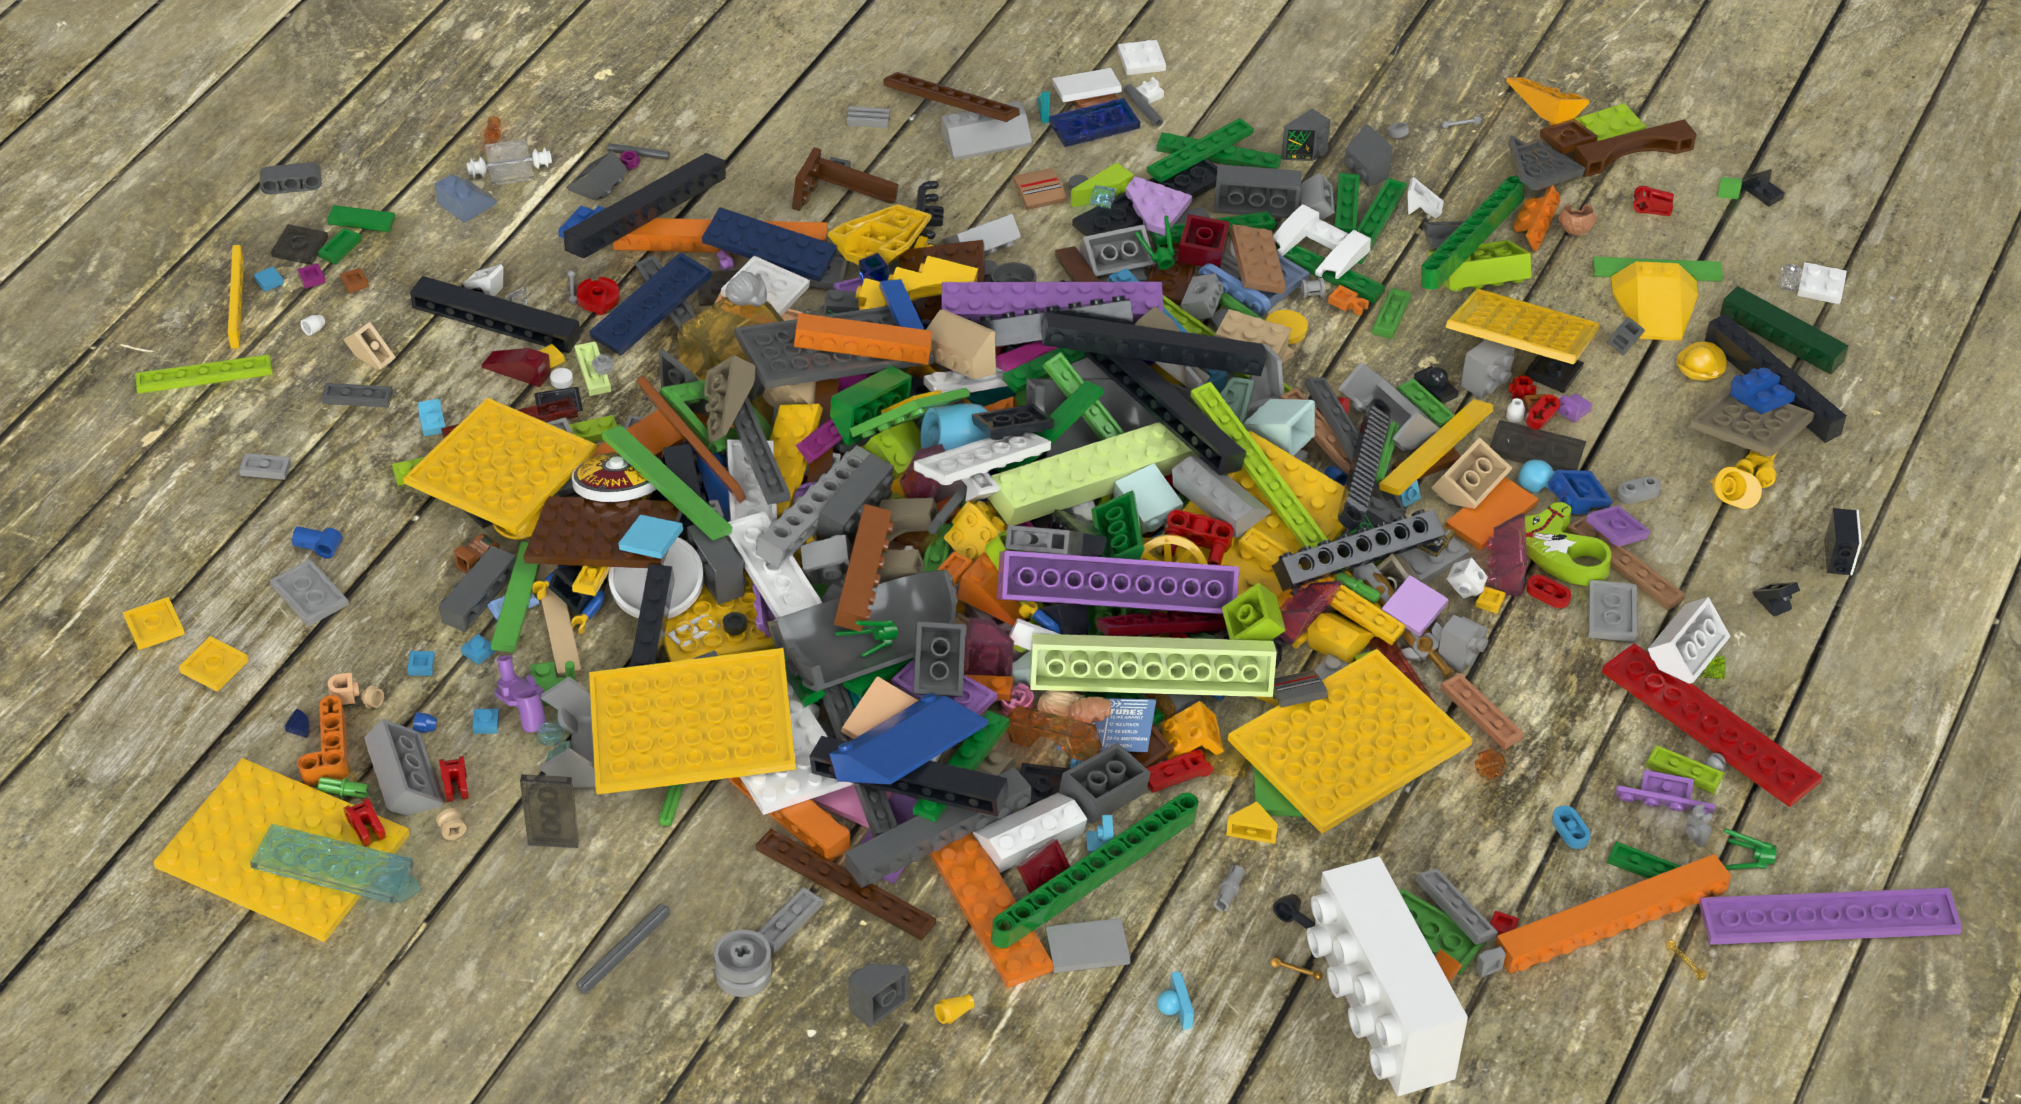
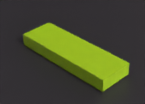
(1678, 765)

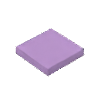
(1415, 605)

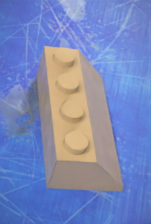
(962, 345)

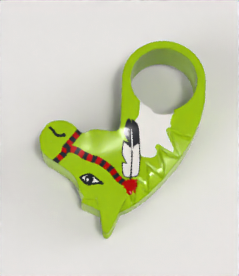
(1556, 550)

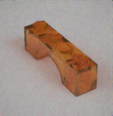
(1075, 737)

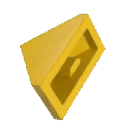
(1252, 824)

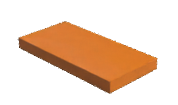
(652, 432)
(1497, 507)

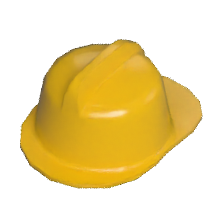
(1737, 488)

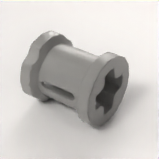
(1312, 288)

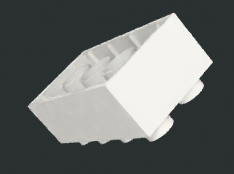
(1387, 977)

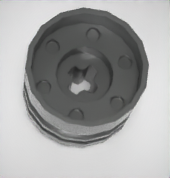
(1013, 273)

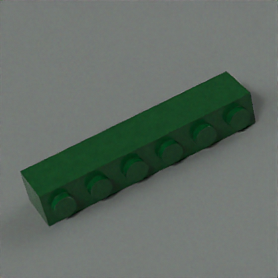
(1784, 330)

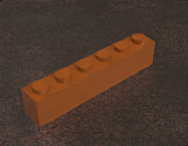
(863, 567)

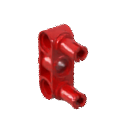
(1202, 531)

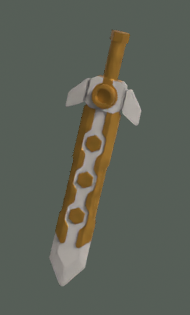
(1424, 646)

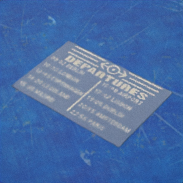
(1128, 724)

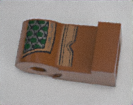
(473, 552)

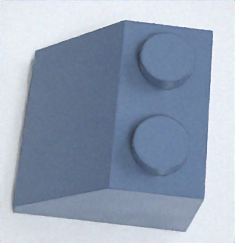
(462, 197)

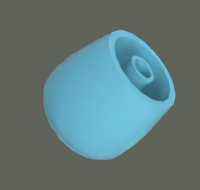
(951, 426)

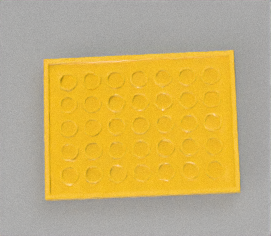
(1313, 489)
(691, 721)
(1353, 745)
(230, 825)

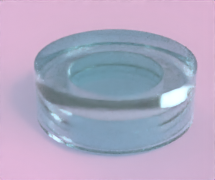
(549, 734)

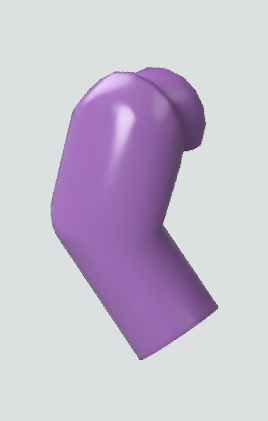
(726, 261)

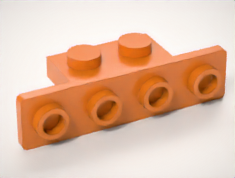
(1536, 216)

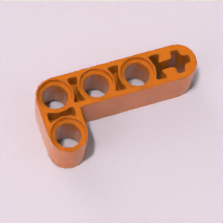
(333, 757)

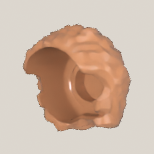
(1577, 221)
(1090, 709)

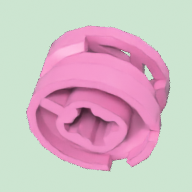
(1020, 696)

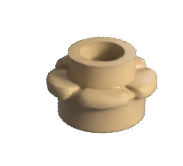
(372, 697)

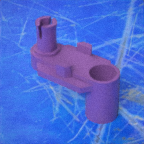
(520, 693)

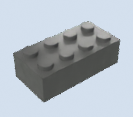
(1256, 190)
(868, 486)

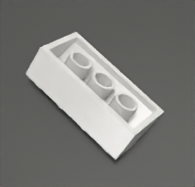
(1689, 641)
(1029, 829)

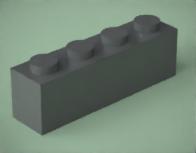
(477, 589)

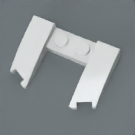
(1346, 248)

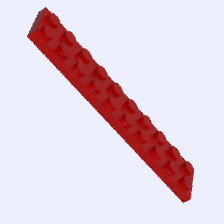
(1713, 726)

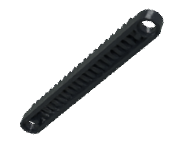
(1364, 464)

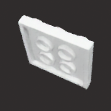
(781, 285)

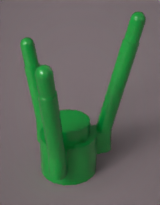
(1162, 255)
(883, 631)
(1762, 851)

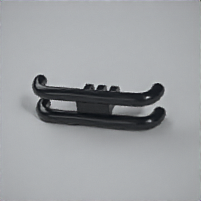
(936, 212)

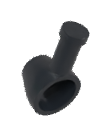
(1288, 909)

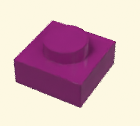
(311, 275)

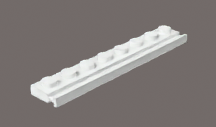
(953, 380)

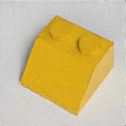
(1338, 636)

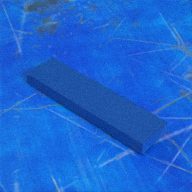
(900, 304)

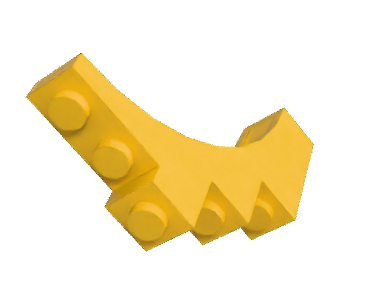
(917, 284)

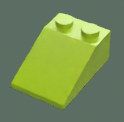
(896, 446)

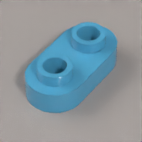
(1572, 831)

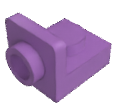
(1574, 407)

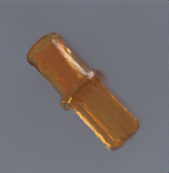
(492, 131)

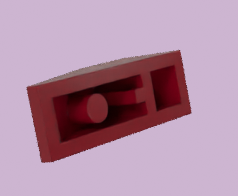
(520, 364)

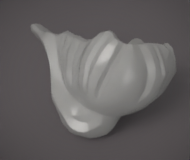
(747, 289)

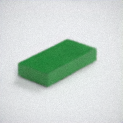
(339, 245)

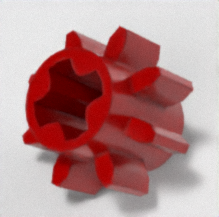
(1521, 387)

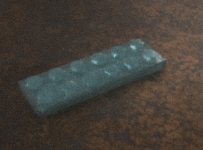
(332, 863)

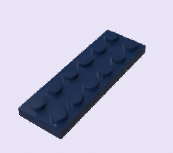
(769, 242)
(650, 303)

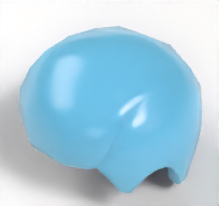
(1535, 475)

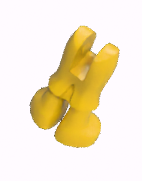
(1766, 472)

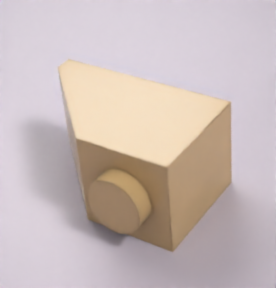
(369, 346)

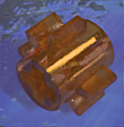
(1490, 764)

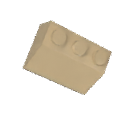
(1472, 476)

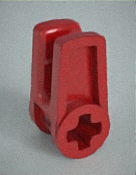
(1653, 202)
(454, 771)
(361, 815)

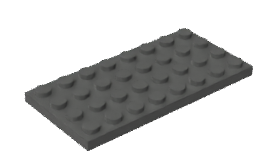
(781, 364)

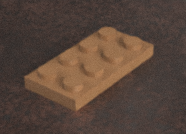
(1257, 259)

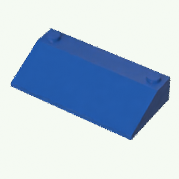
(905, 741)

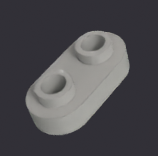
(1639, 490)

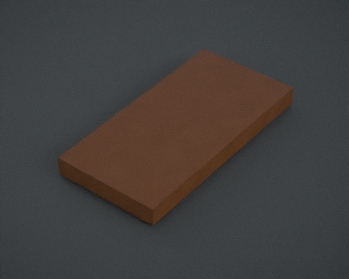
(1175, 279)

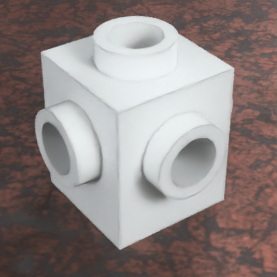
(1467, 578)

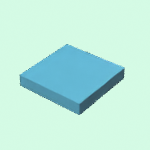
(650, 536)

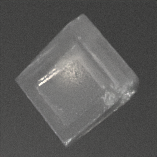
(518, 296)

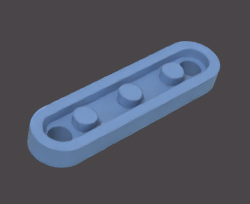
(1249, 297)

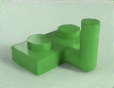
(546, 677)

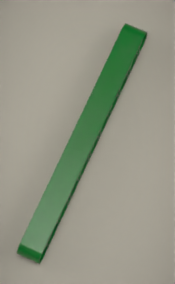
(1472, 233)
(1093, 870)

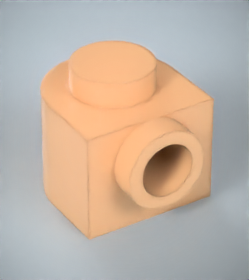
(344, 687)

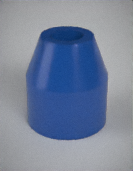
(1336, 474)
(424, 722)

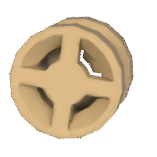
(451, 824)

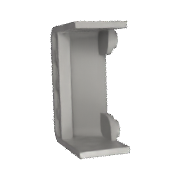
(1366, 384)
(1266, 386)
(574, 715)

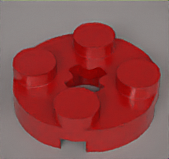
(599, 304)

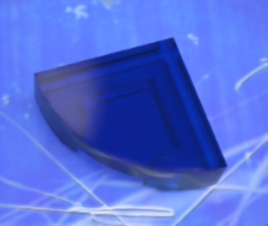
(298, 724)

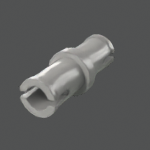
(1229, 888)

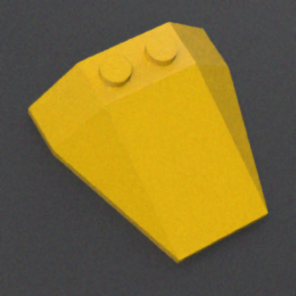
(881, 232)
(1656, 298)

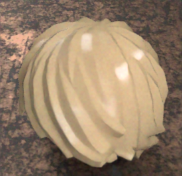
(1057, 701)

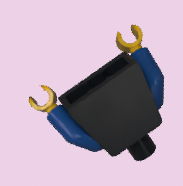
(561, 584)
(1059, 618)

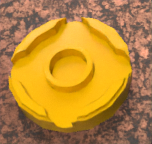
(1292, 320)

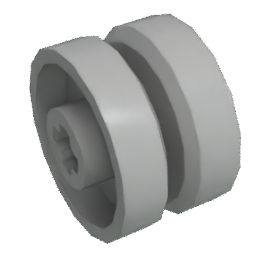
(743, 963)

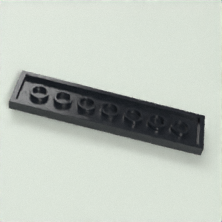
(1122, 215)

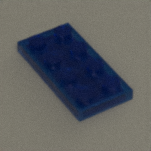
(1094, 122)

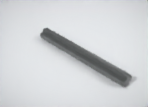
(622, 948)

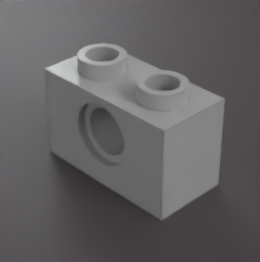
(1202, 296)

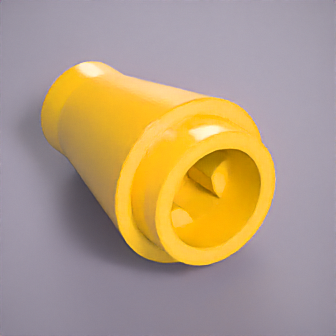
(952, 1008)

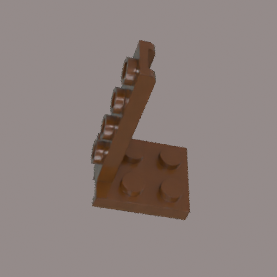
(840, 175)

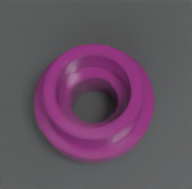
(630, 159)

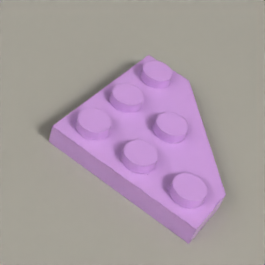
(1155, 201)

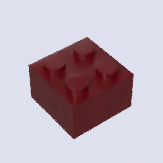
(1203, 241)

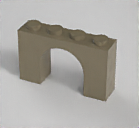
(908, 516)

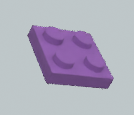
(1617, 526)

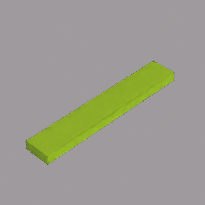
(203, 373)

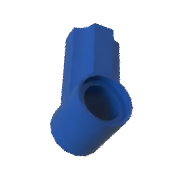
(323, 542)

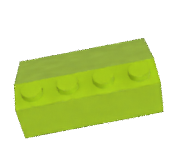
(1493, 265)

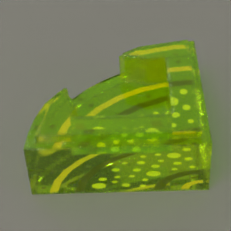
(1715, 669)

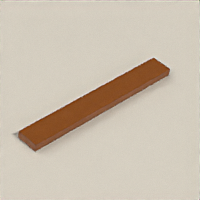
(688, 435)

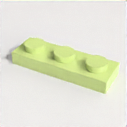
(594, 382)

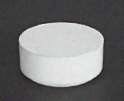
(561, 378)

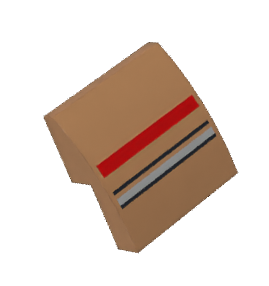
(1039, 188)

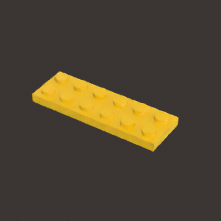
(791, 427)

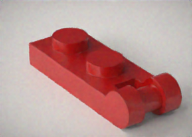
(1178, 770)

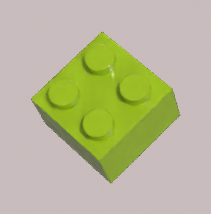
(1254, 615)

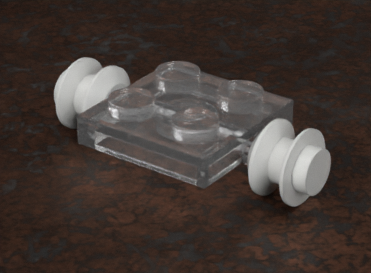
(509, 162)

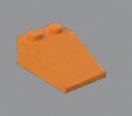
(979, 590)

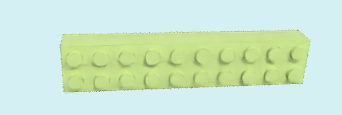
(1084, 473)
(1152, 665)

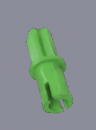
(1359, 587)
(343, 787)

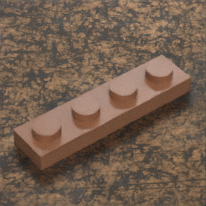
(1482, 711)

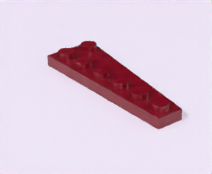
(1158, 623)

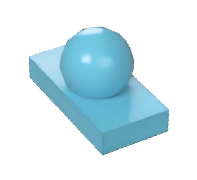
(1177, 1001)

